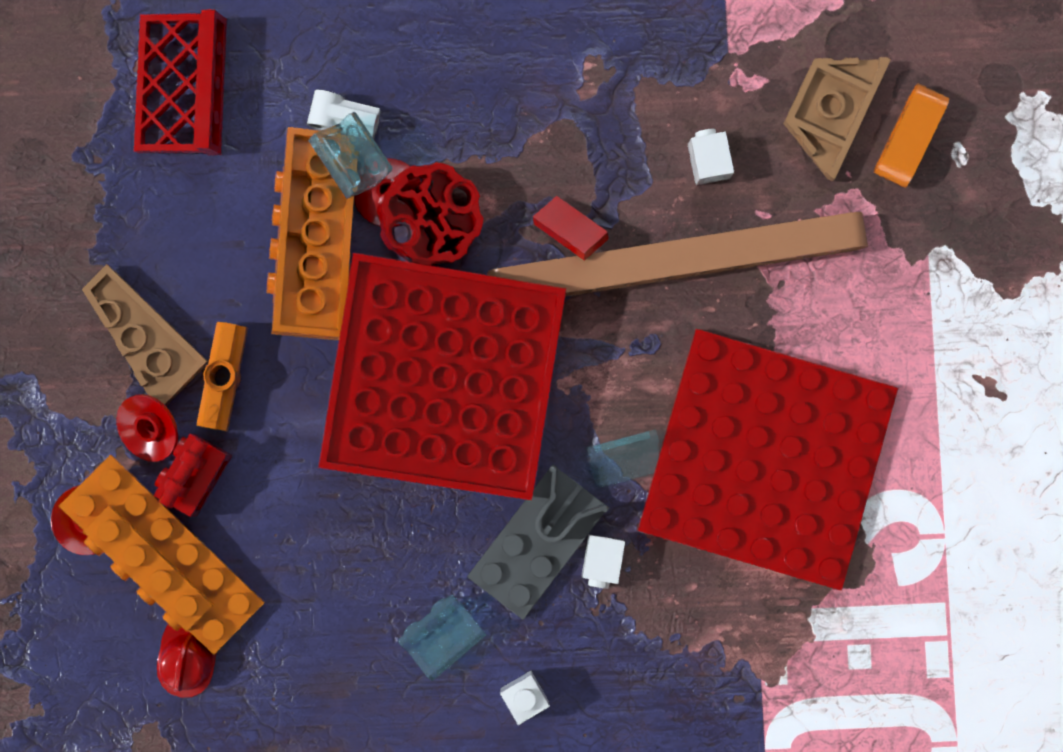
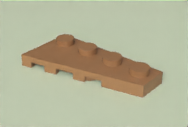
(152, 347)

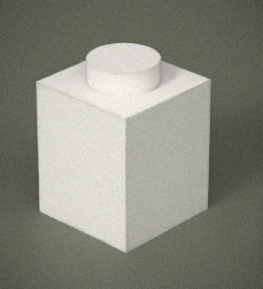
(710, 156)
(602, 561)
(524, 697)

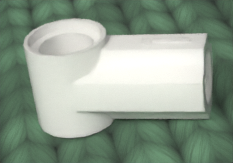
(330, 109)

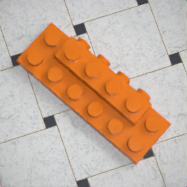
(310, 245)
(160, 555)

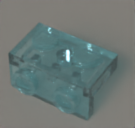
(351, 155)
(441, 636)

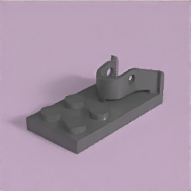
(537, 542)

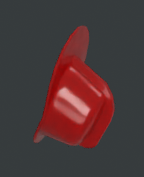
(184, 663)

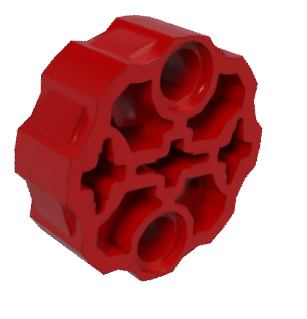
(444, 181)

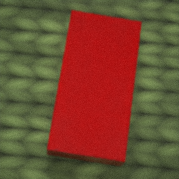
(570, 228)

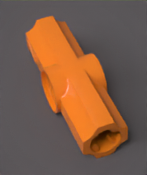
(226, 352)

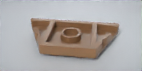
(833, 107)

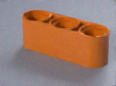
(911, 135)

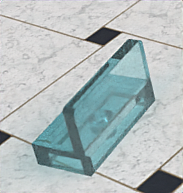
(624, 458)

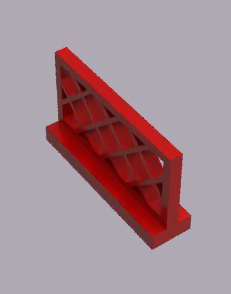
(208, 79)

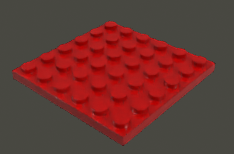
(442, 377)
(768, 459)

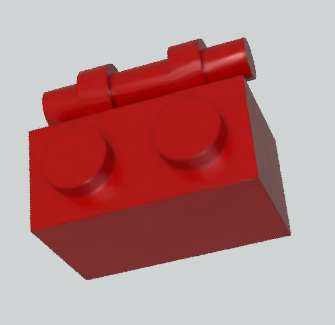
(191, 475)

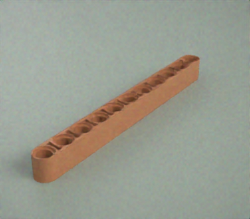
(696, 255)

